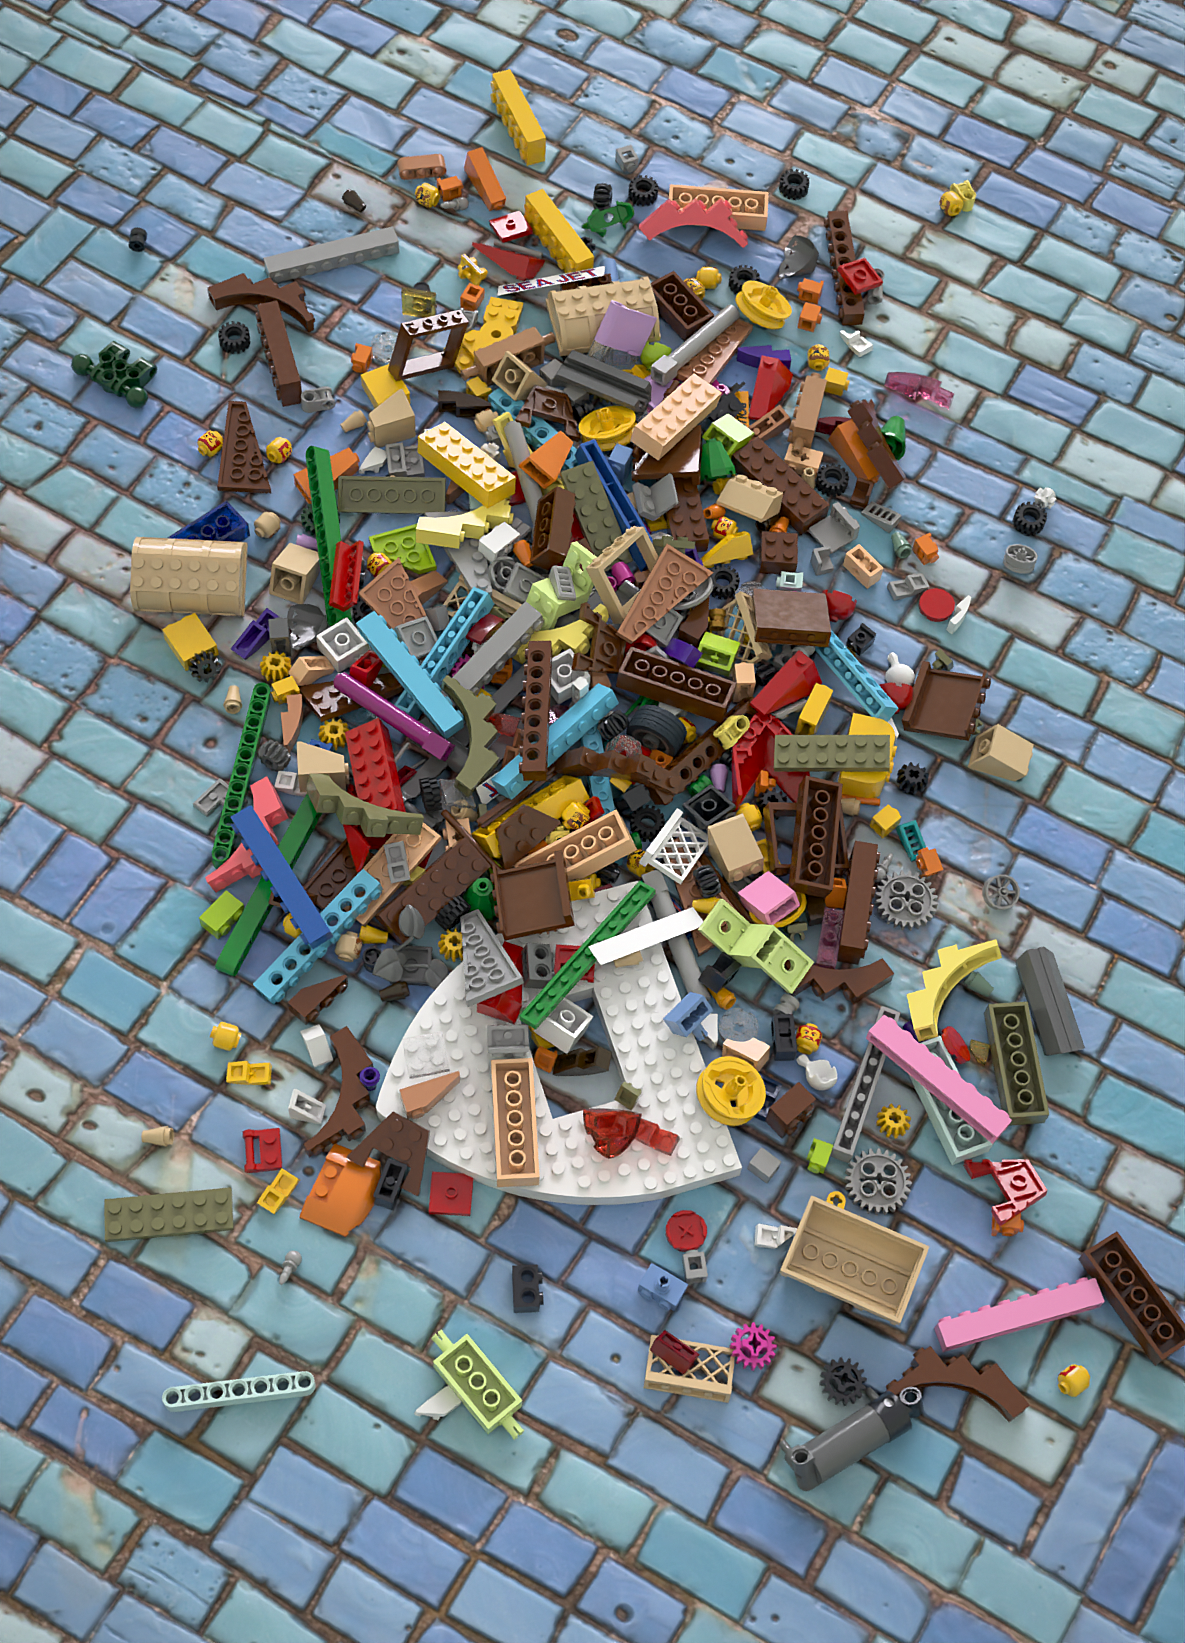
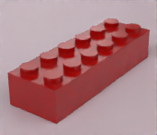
(374, 765)

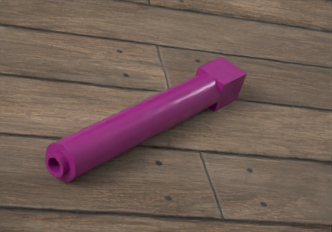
(394, 716)

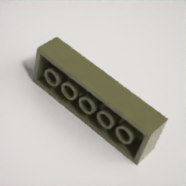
(1016, 1062)

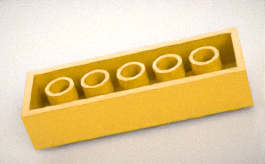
(518, 117)
(556, 233)
(466, 465)
(550, 800)

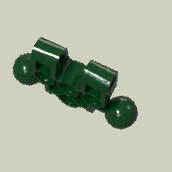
(116, 374)

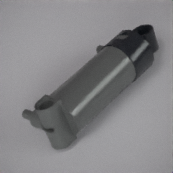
(853, 1437)

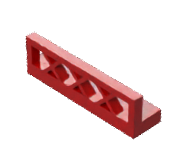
(346, 575)

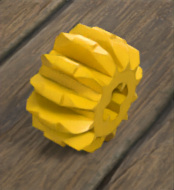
(275, 666)
(333, 733)
(446, 945)
(888, 1125)

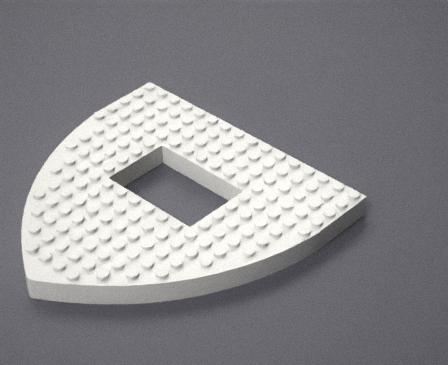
(645, 1051)

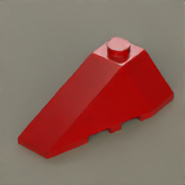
(516, 264)
(770, 386)
(790, 684)

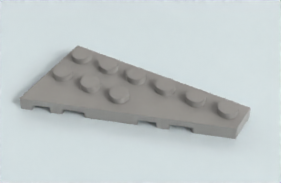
(467, 558)
(485, 961)

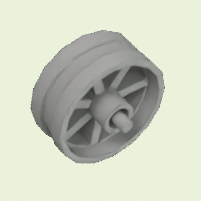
(1020, 558)
(1001, 892)

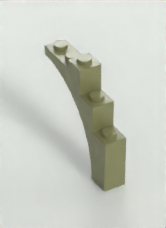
(481, 734)
(374, 820)

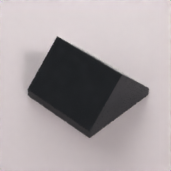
(707, 807)

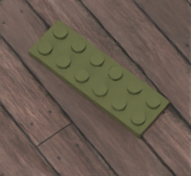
(391, 494)
(593, 510)
(832, 753)
(168, 1214)

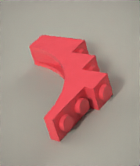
(670, 216)
(271, 812)

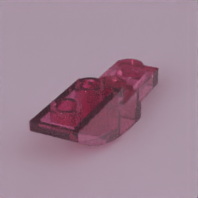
(916, 384)

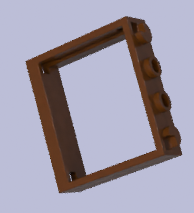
(404, 369)
(788, 809)

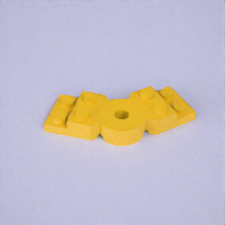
(499, 322)

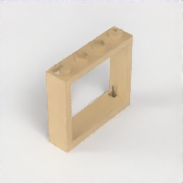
(596, 569)

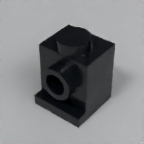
(861, 639)

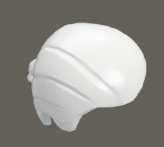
(898, 672)
(818, 1073)

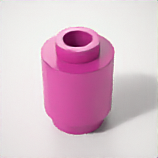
(621, 573)

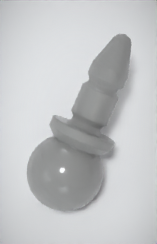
(457, 204)
(883, 868)
(292, 1261)

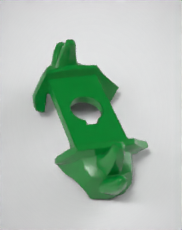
(621, 213)

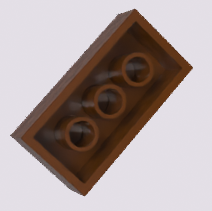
(680, 305)
(552, 528)

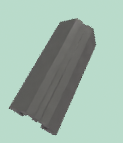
(605, 381)
(1048, 1002)

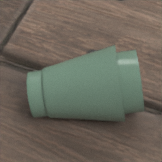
(901, 545)
(978, 983)

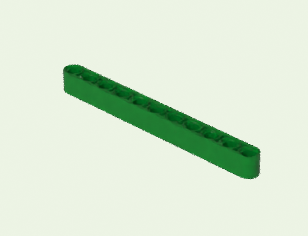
(325, 522)
(241, 766)
(258, 906)

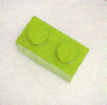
(222, 915)

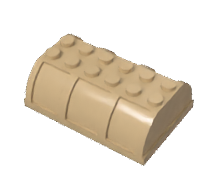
(579, 311)
(188, 576)
(854, 1260)

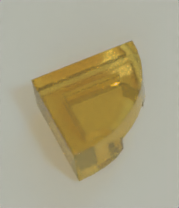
(979, 1050)

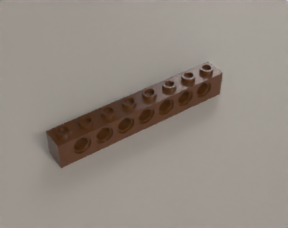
(842, 252)
(697, 753)
(536, 769)

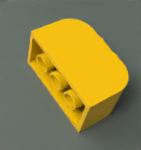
(868, 783)

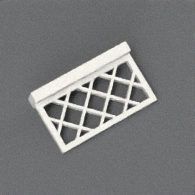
(661, 842)

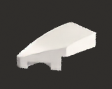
(856, 343)
(374, 461)
(771, 1236)
(439, 1404)

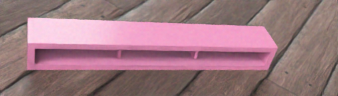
(938, 1078)
(1018, 1314)

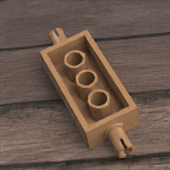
(525, 345)
(806, 413)

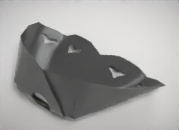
(802, 260)
(309, 624)

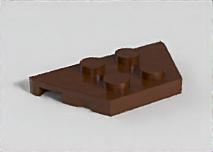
(522, 833)

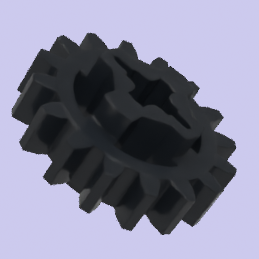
(851, 1383)

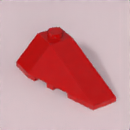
(508, 1004)

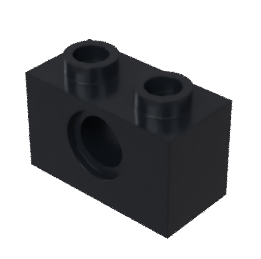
(390, 1184)

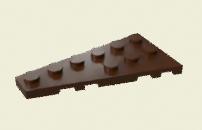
(241, 458)
(329, 702)

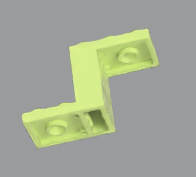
(544, 598)
(756, 945)

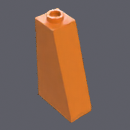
(484, 179)
(853, 451)
(547, 460)
(342, 464)

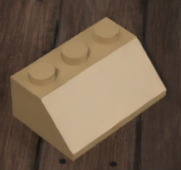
(750, 498)

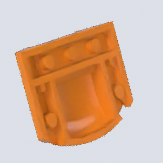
(342, 1192)

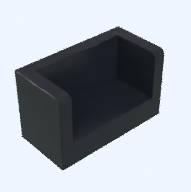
(720, 973)

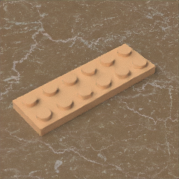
(416, 848)

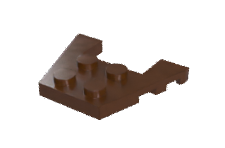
(550, 406)
(606, 647)
(400, 1140)

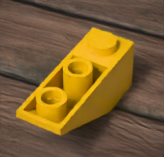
(731, 547)

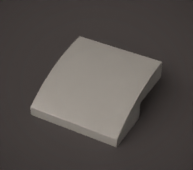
(404, 460)

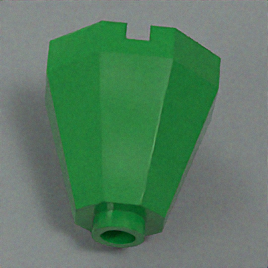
(715, 462)
(480, 897)

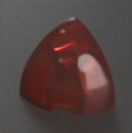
(611, 1129)

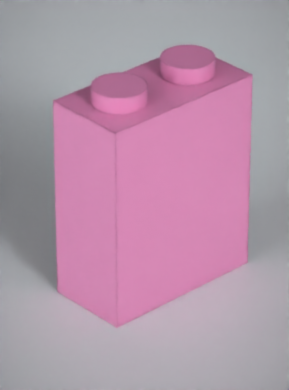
(769, 899)

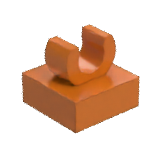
(763, 783)
(545, 1059)

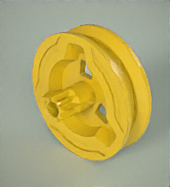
(763, 305)
(608, 426)
(740, 1083)

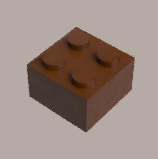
(778, 552)
(791, 1110)

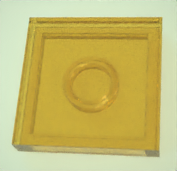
(418, 302)

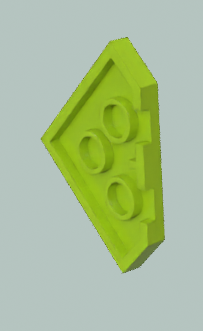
(402, 544)

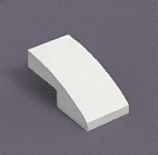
(959, 615)
(288, 783)

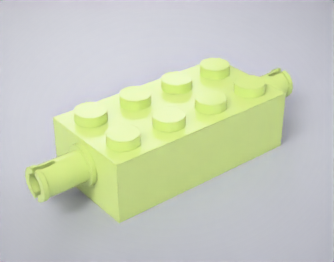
(477, 1384)

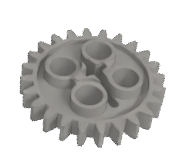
(904, 915)
(878, 1199)

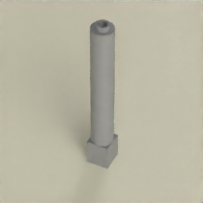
(667, 366)
(519, 452)
(678, 945)

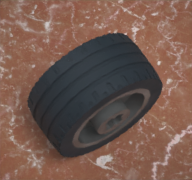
(657, 729)

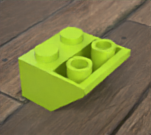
(730, 433)
(718, 654)

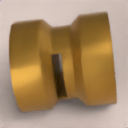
(717, 619)

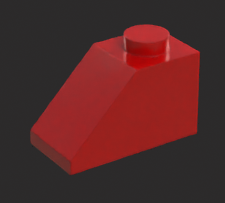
(366, 668)

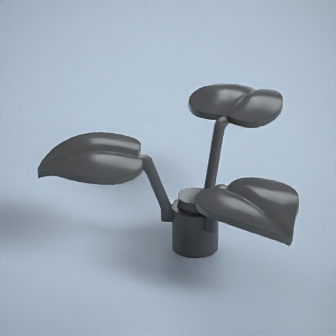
(392, 961)

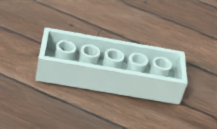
(955, 1134)

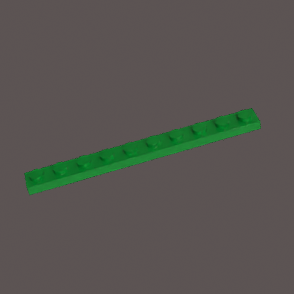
(583, 958)

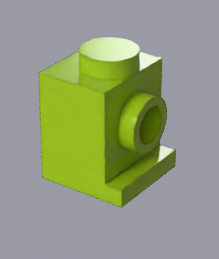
(818, 1155)

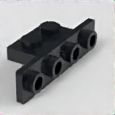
(727, 404)

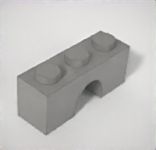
(574, 393)

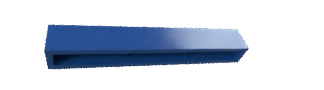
(618, 499)
(281, 876)

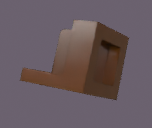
(862, 492)

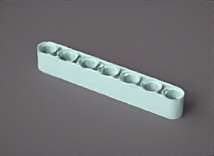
(229, 1386)

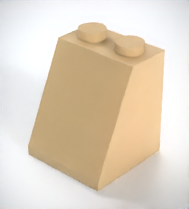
(516, 377)
(392, 421)
(294, 573)
(1001, 754)
(320, 761)
(734, 848)

